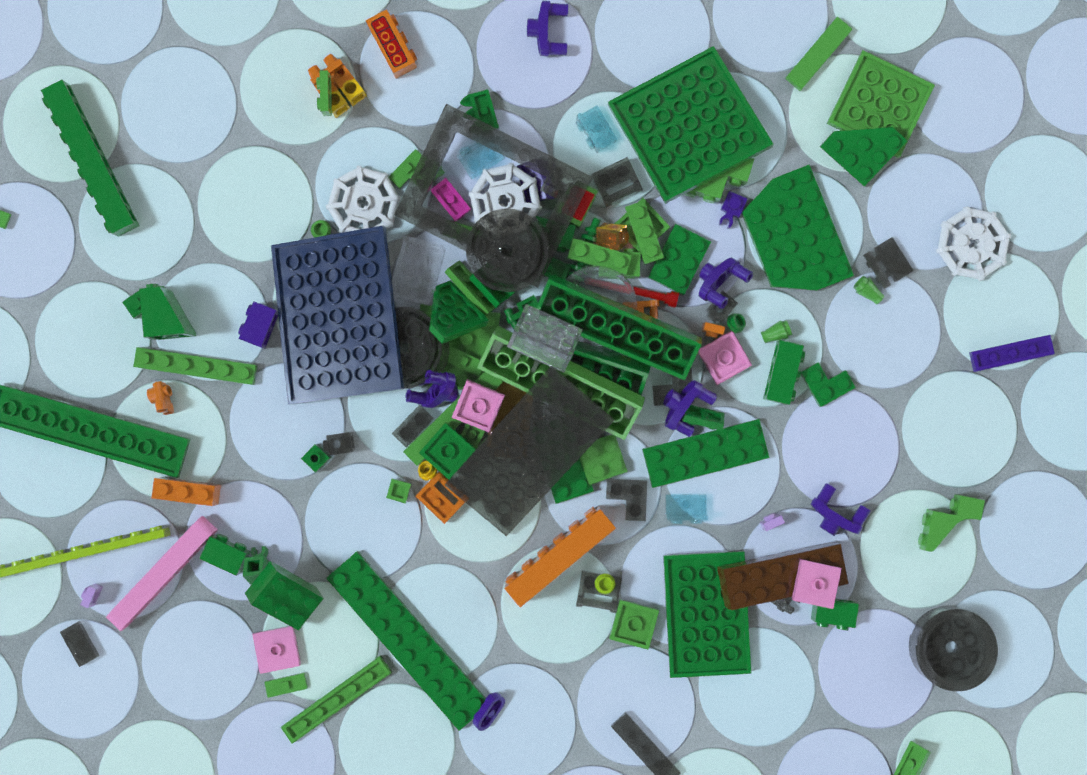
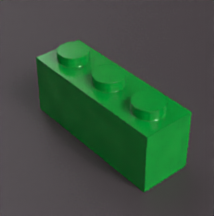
(784, 372)

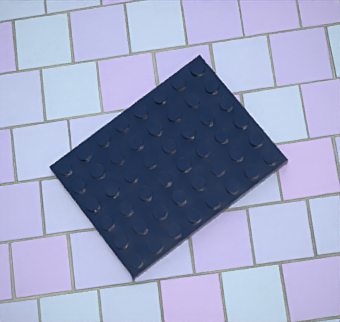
(337, 316)

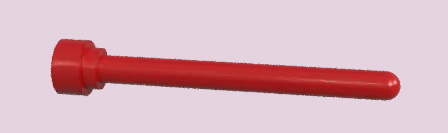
(669, 298)

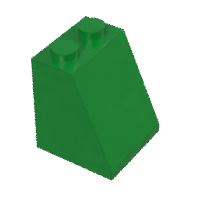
(162, 314)

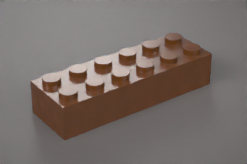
(773, 575)

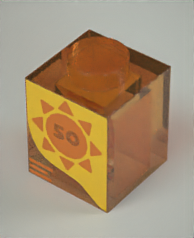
(612, 236)

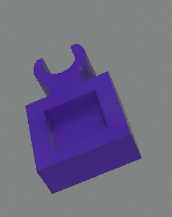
(732, 207)

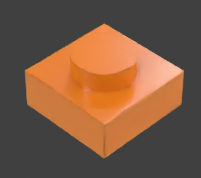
(712, 330)

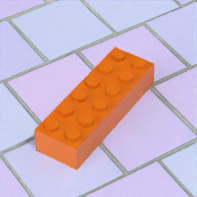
(559, 556)

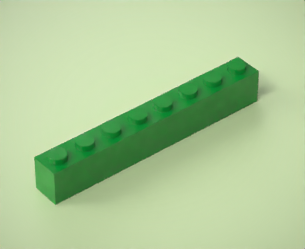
(89, 157)

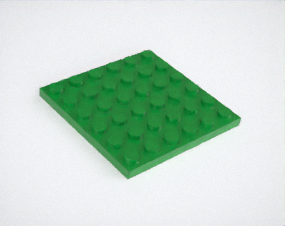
(690, 124)

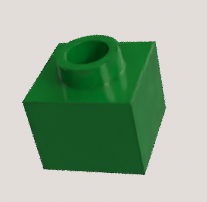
(323, 458)

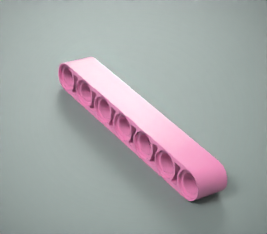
(161, 573)

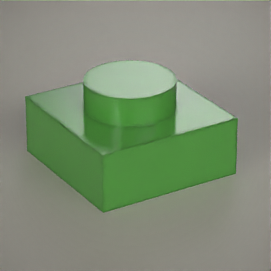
(398, 490)

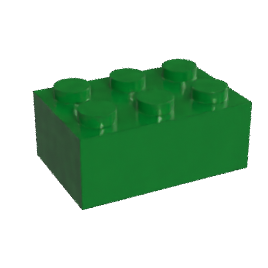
(284, 595)

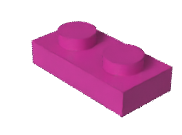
(450, 199)

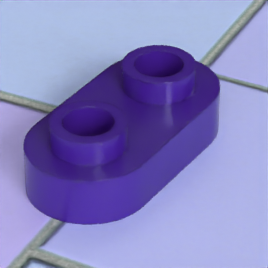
(489, 710)

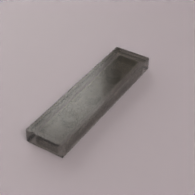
(643, 746)

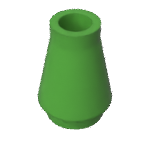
(867, 289)
(777, 332)

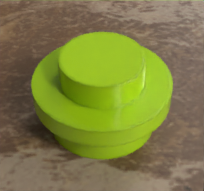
(604, 583)

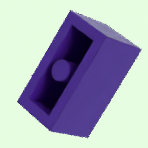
(258, 324)

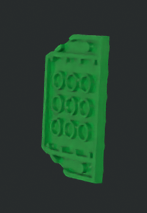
(796, 234)

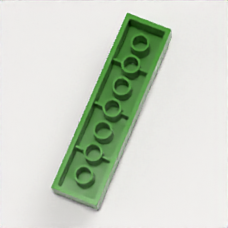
(525, 371)

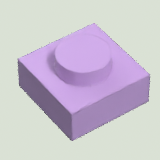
(771, 521)
(90, 595)

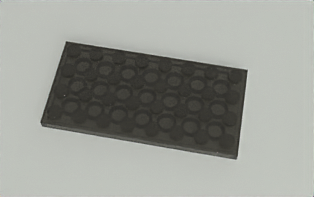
(529, 451)

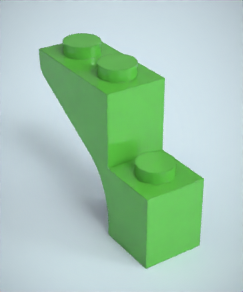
(713, 189)
(939, 524)

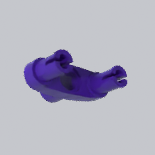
(539, 28)
(716, 276)
(441, 390)
(680, 403)
(833, 521)

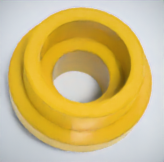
(427, 471)

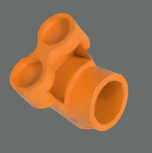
(160, 396)

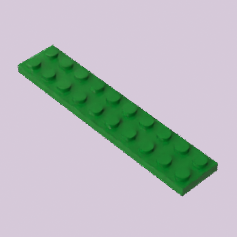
(92, 432)
(407, 640)

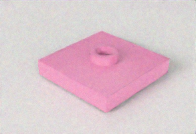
(724, 357)
(478, 406)
(816, 584)
(276, 649)

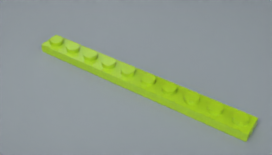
(79, 551)

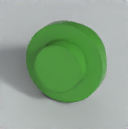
(320, 228)

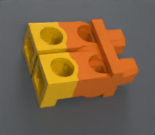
(342, 80)

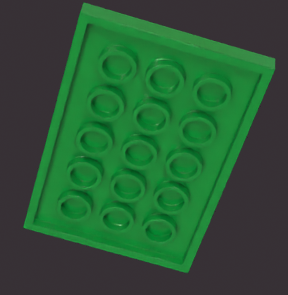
(700, 630)

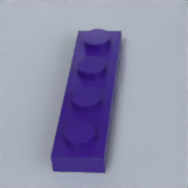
(1011, 353)

